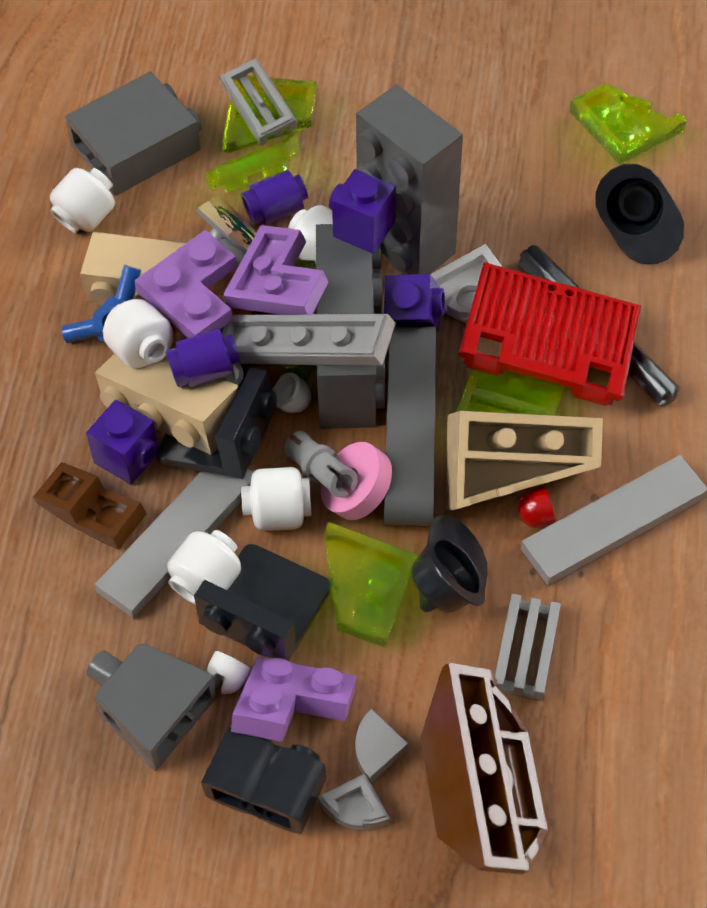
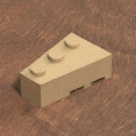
(511, 452)

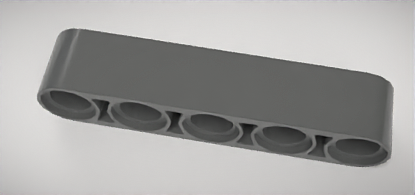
(411, 426)

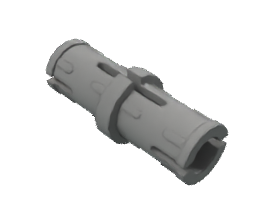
(320, 464)

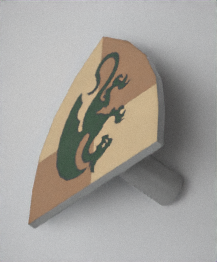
(227, 226)

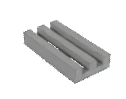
(272, 126)
(534, 610)

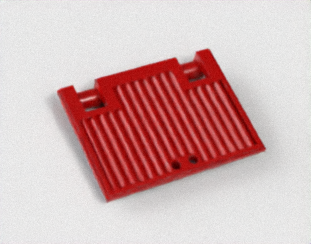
(550, 332)

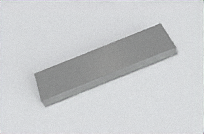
(311, 338)
(613, 520)
(143, 566)

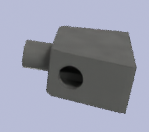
(150, 699)

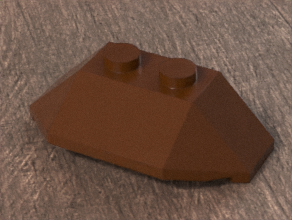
(482, 773)

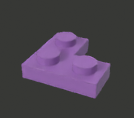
(269, 280)
(181, 285)
(281, 688)

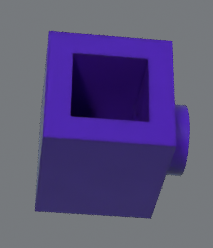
(363, 210)
(414, 300)
(122, 441)

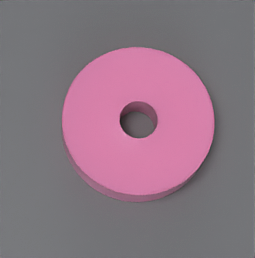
(374, 479)

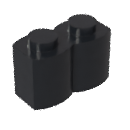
(265, 779)

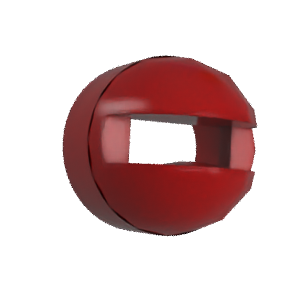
(536, 508)

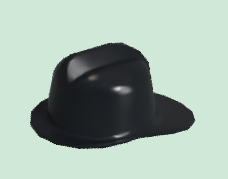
(640, 213)
(450, 568)

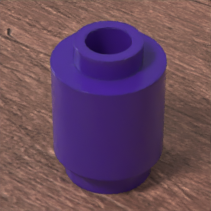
(274, 198)
(203, 358)

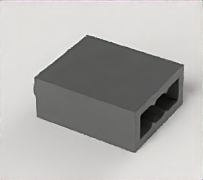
(134, 132)

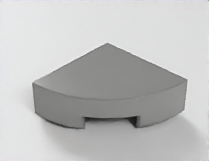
(377, 746)
(355, 805)

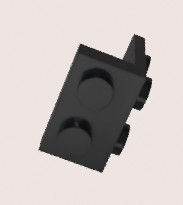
(237, 436)
(265, 605)

